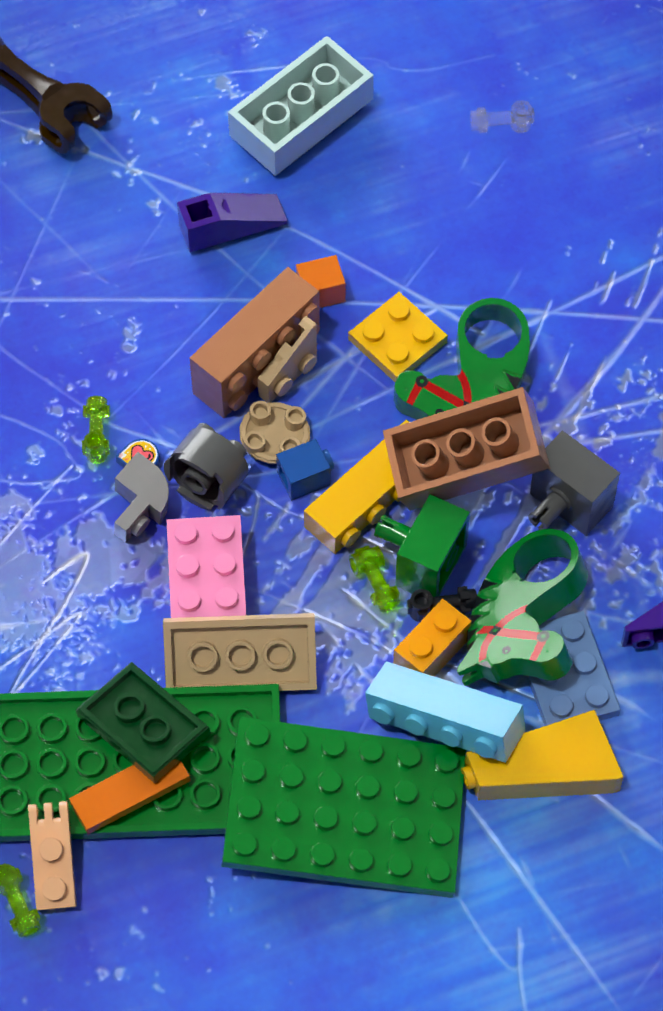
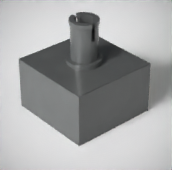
(574, 487)

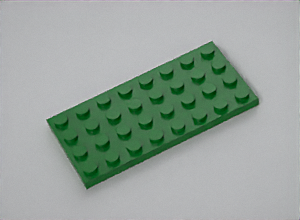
(55, 755)

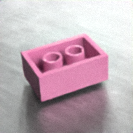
(206, 567)

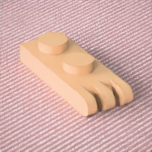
(52, 857)

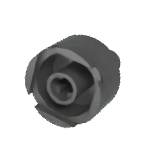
(207, 467)

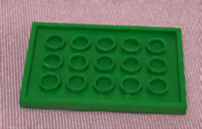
(344, 807)

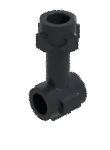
(423, 602)

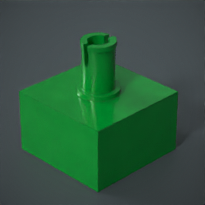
(428, 547)

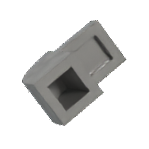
(148, 493)

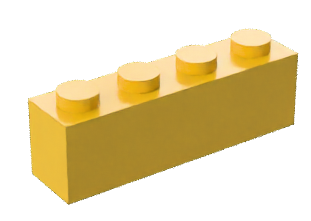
(353, 501)

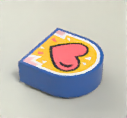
(144, 447)

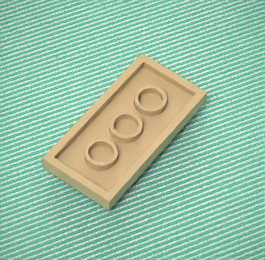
(241, 651)

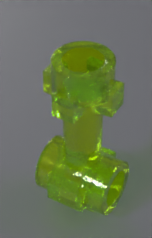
(94, 443)
(368, 561)
(25, 921)

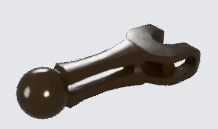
(53, 101)

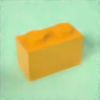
(433, 640)

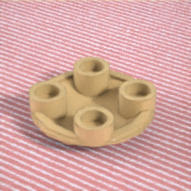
(273, 429)

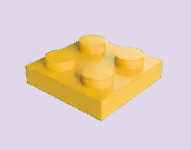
(397, 336)

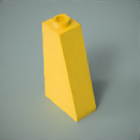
(549, 762)

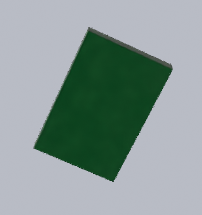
(143, 722)

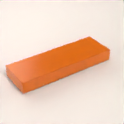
(123, 795)

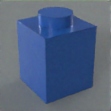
(304, 469)

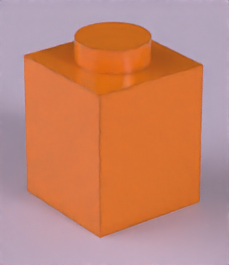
(326, 277)

